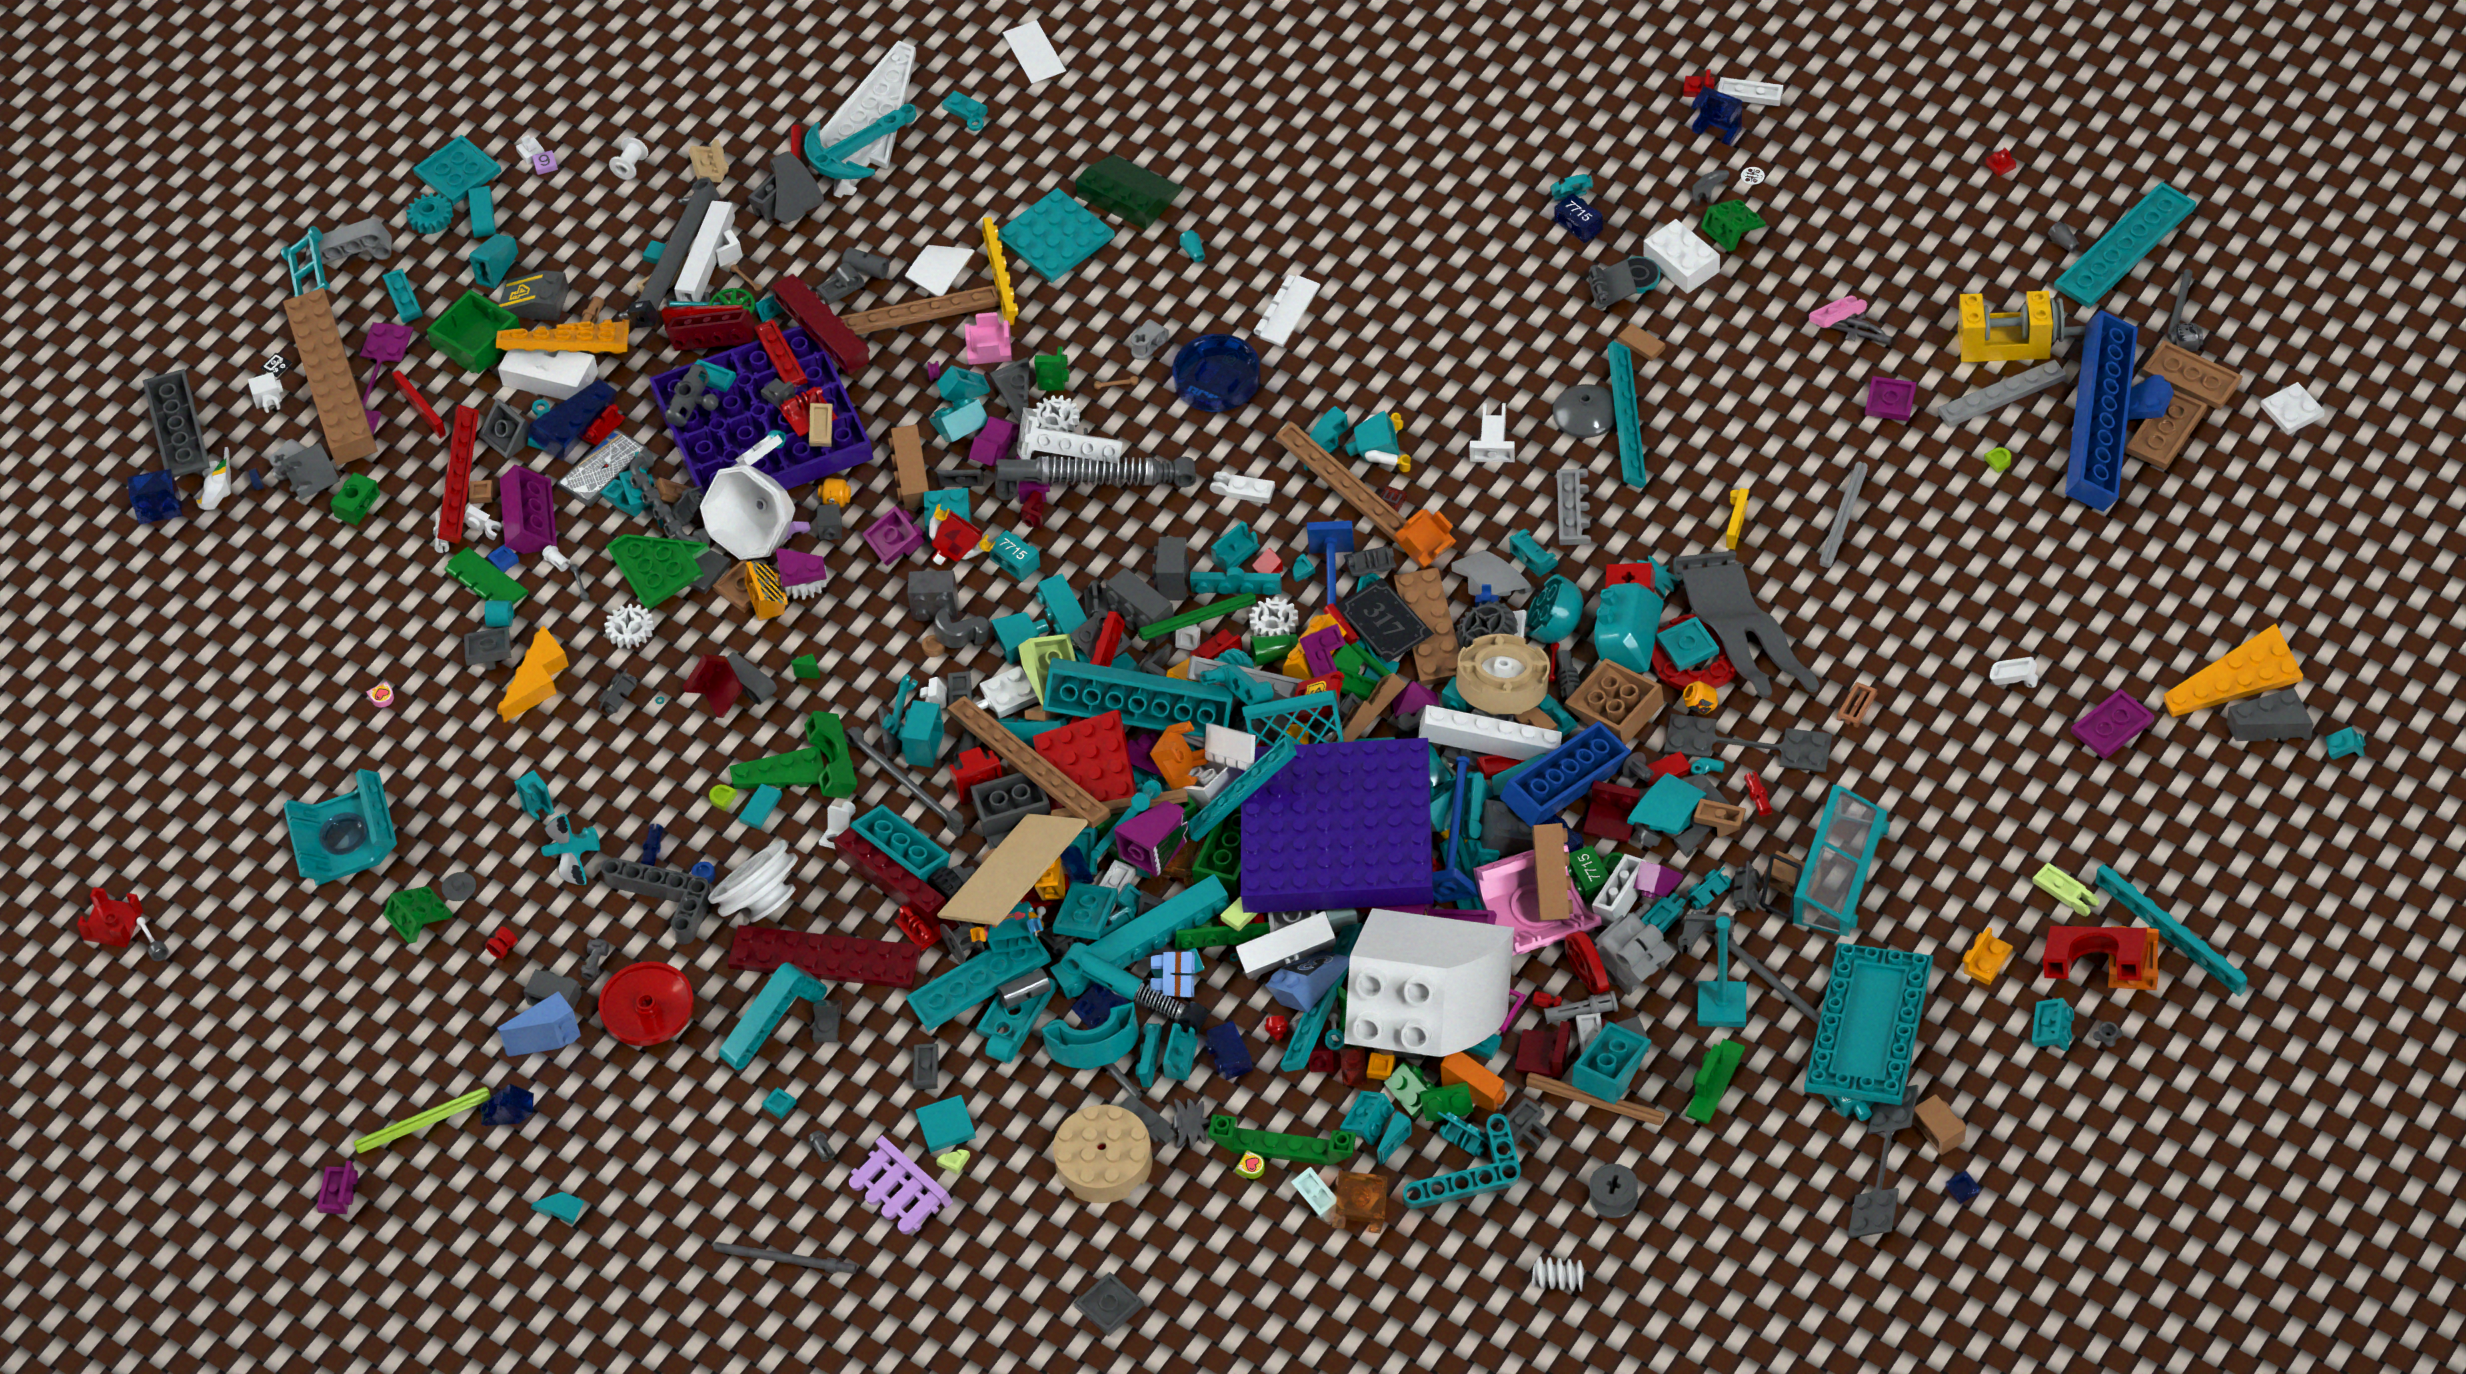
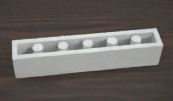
(1486, 734)

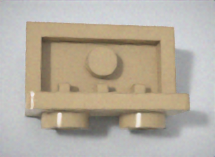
(709, 161)

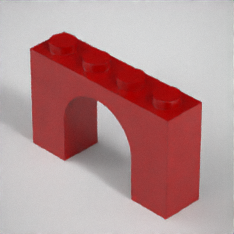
(2070, 942)

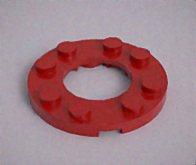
(1716, 676)

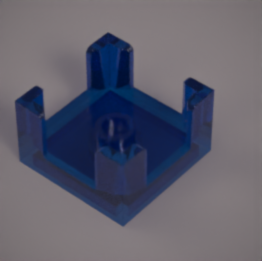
(1720, 111)

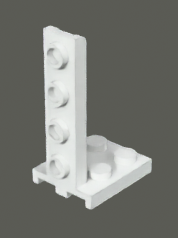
(1033, 438)

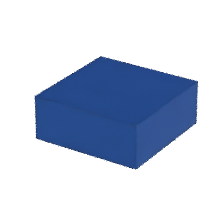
(503, 558)

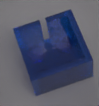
(155, 496)

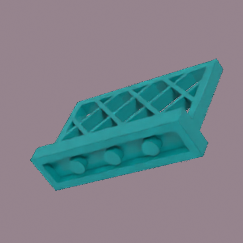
(1296, 704)

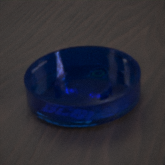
(1216, 372)

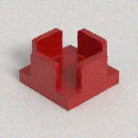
(975, 771)

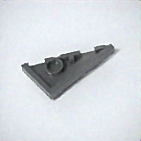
(1013, 385)

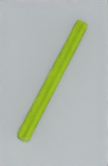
(421, 1120)

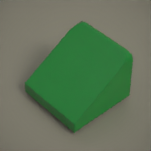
(805, 667)

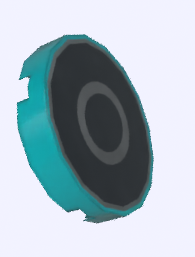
(1645, 273)

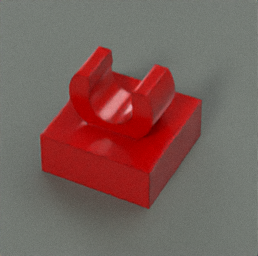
(2001, 162)

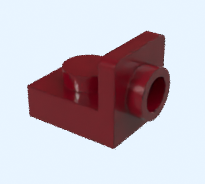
(1032, 511)
(1321, 1057)

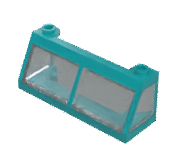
(1839, 862)

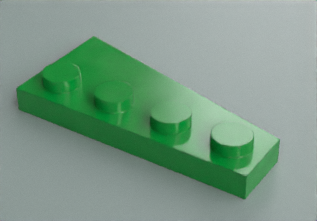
(790, 768)

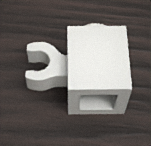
(266, 391)

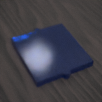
(1076, 865)

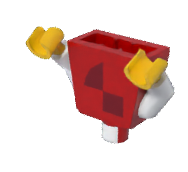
(955, 537)

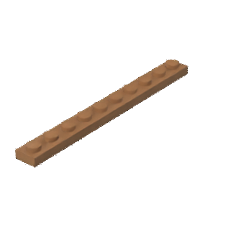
(1028, 762)

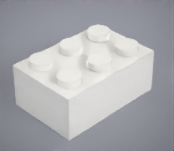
(1682, 256)

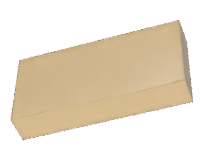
(820, 425)

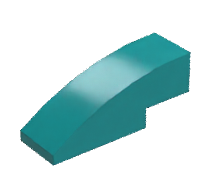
(1329, 429)

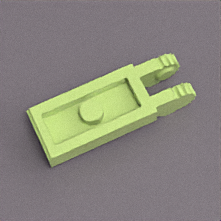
(2065, 889)

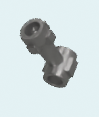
(596, 949)

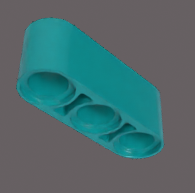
(482, 211)

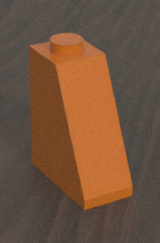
(1484, 1086)

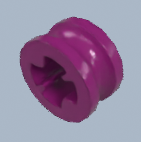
(934, 370)

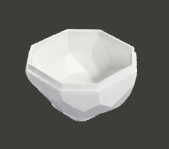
(738, 519)

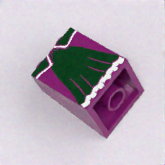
(1153, 837)

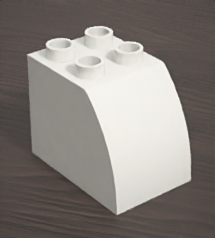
(1427, 983)

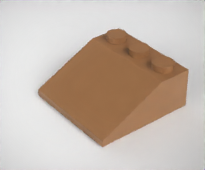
(1616, 699)

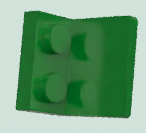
(1728, 221)
(412, 909)

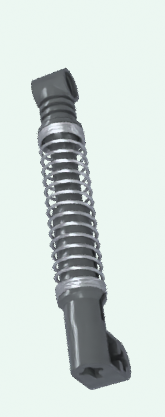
(1042, 470)

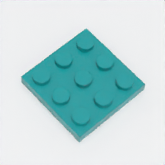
(457, 169)

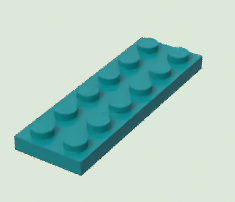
(973, 983)

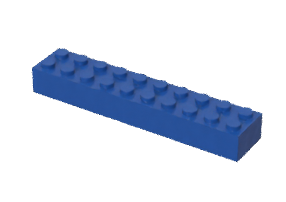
(2101, 411)

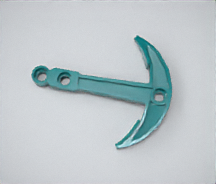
(829, 160)

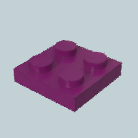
(1890, 398)

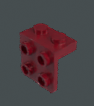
(717, 681)

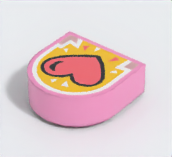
(381, 695)

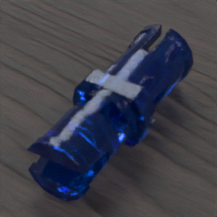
(652, 845)

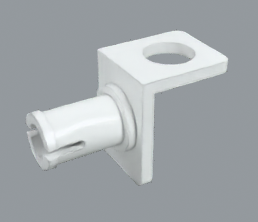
(837, 822)

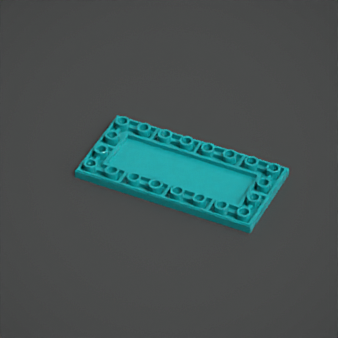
(1869, 1024)

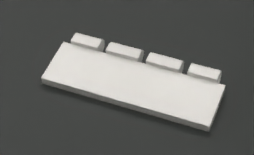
(1286, 309)
(1229, 747)

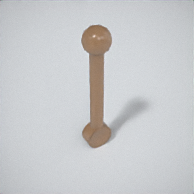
(757, 287)
(1133, 381)

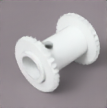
(632, 151)

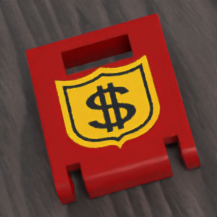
(1318, 684)

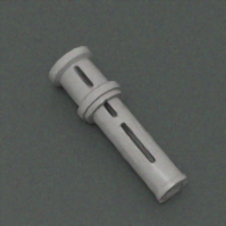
(1591, 1006)

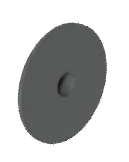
(459, 886)

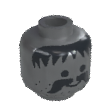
(2187, 336)

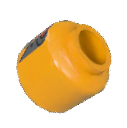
(1700, 697)

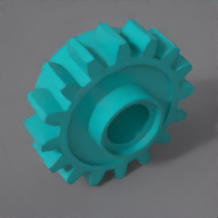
(429, 214)

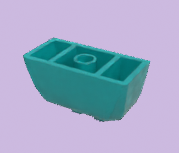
(1627, 625)

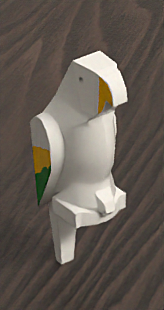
(216, 483)

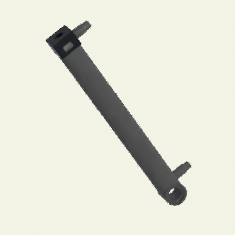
(644, 311)

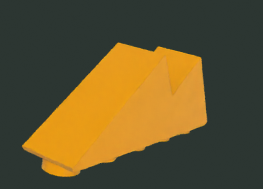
(533, 678)
(1052, 882)

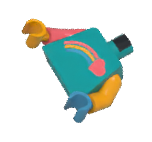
(1013, 933)

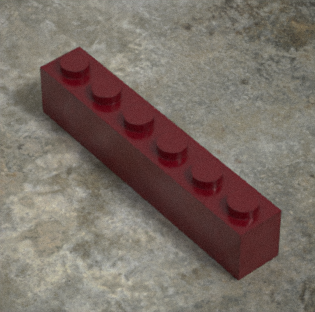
(821, 324)
(889, 876)

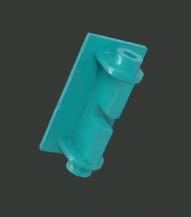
(767, 308)
(1714, 882)

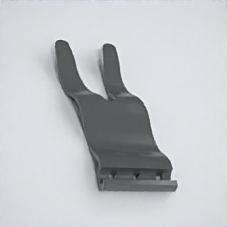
(1724, 601)

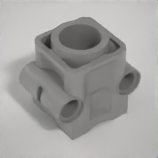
(1631, 951)

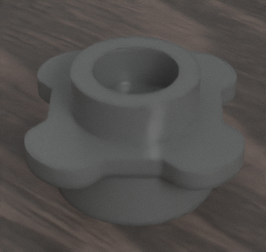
(2108, 1028)

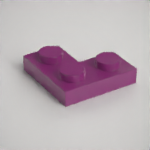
(1318, 648)

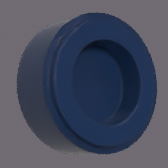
(256, 479)

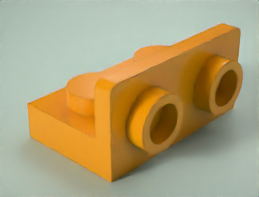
(1986, 957)

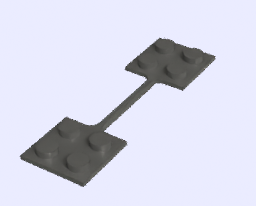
(1799, 749)
(1876, 1210)

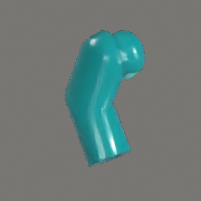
(1706, 764)

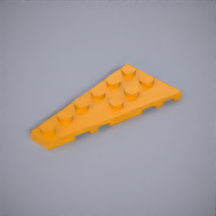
(570, 337)

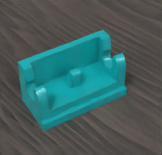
(1234, 547)
(1531, 553)
(534, 794)
(1180, 1053)

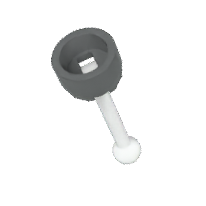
(157, 949)

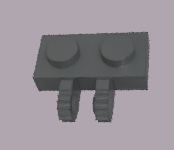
(1522, 1120)

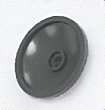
(1585, 411)

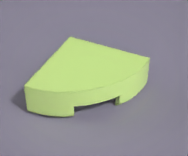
(953, 1161)

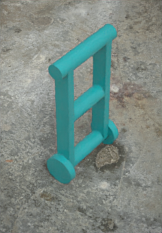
(289, 255)
(1140, 802)

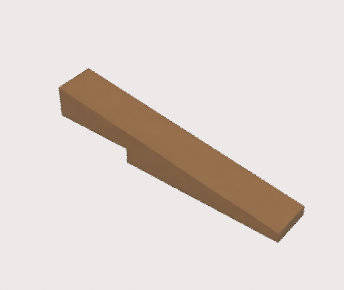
(1366, 711)

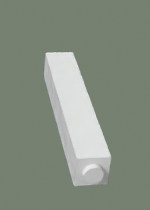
(702, 255)

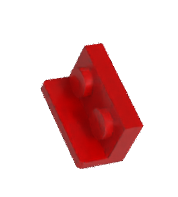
(1217, 644)

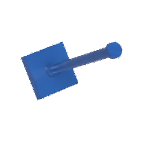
(1330, 539)
(1451, 883)

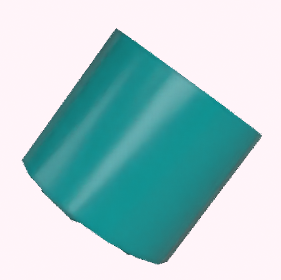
(499, 613)

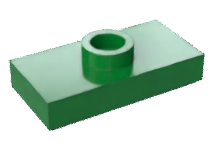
(1357, 684)

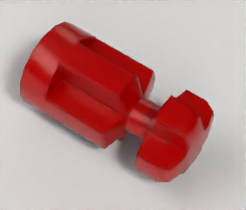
(1544, 1000)

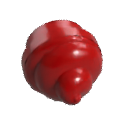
(1276, 1026)

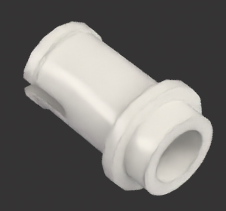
(555, 557)

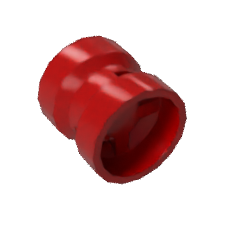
(501, 942)

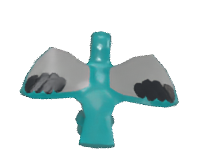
(570, 848)

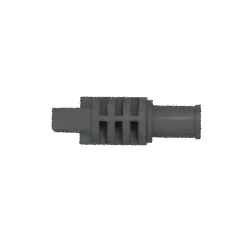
(1567, 674)

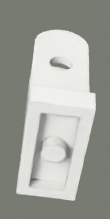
(1493, 444)

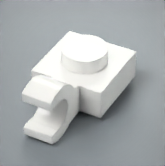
(480, 520)

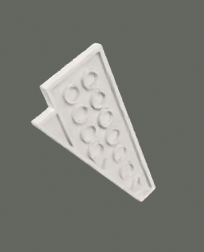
(874, 98)

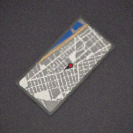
(600, 467)

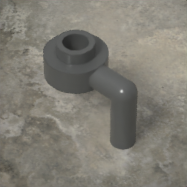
(1646, 835)

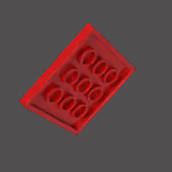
(1092, 756)

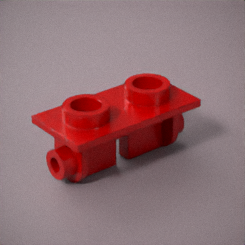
(604, 425)

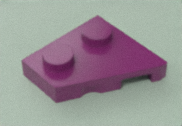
(799, 567)

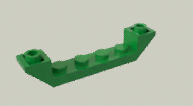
(1279, 1145)

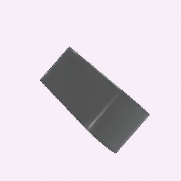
(755, 683)

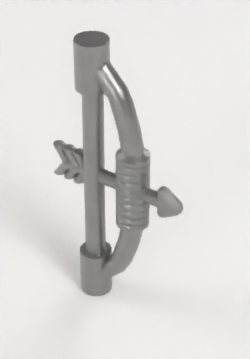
(1859, 323)

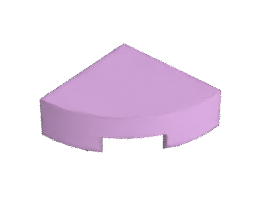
(795, 527)

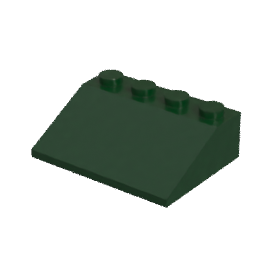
(1126, 190)

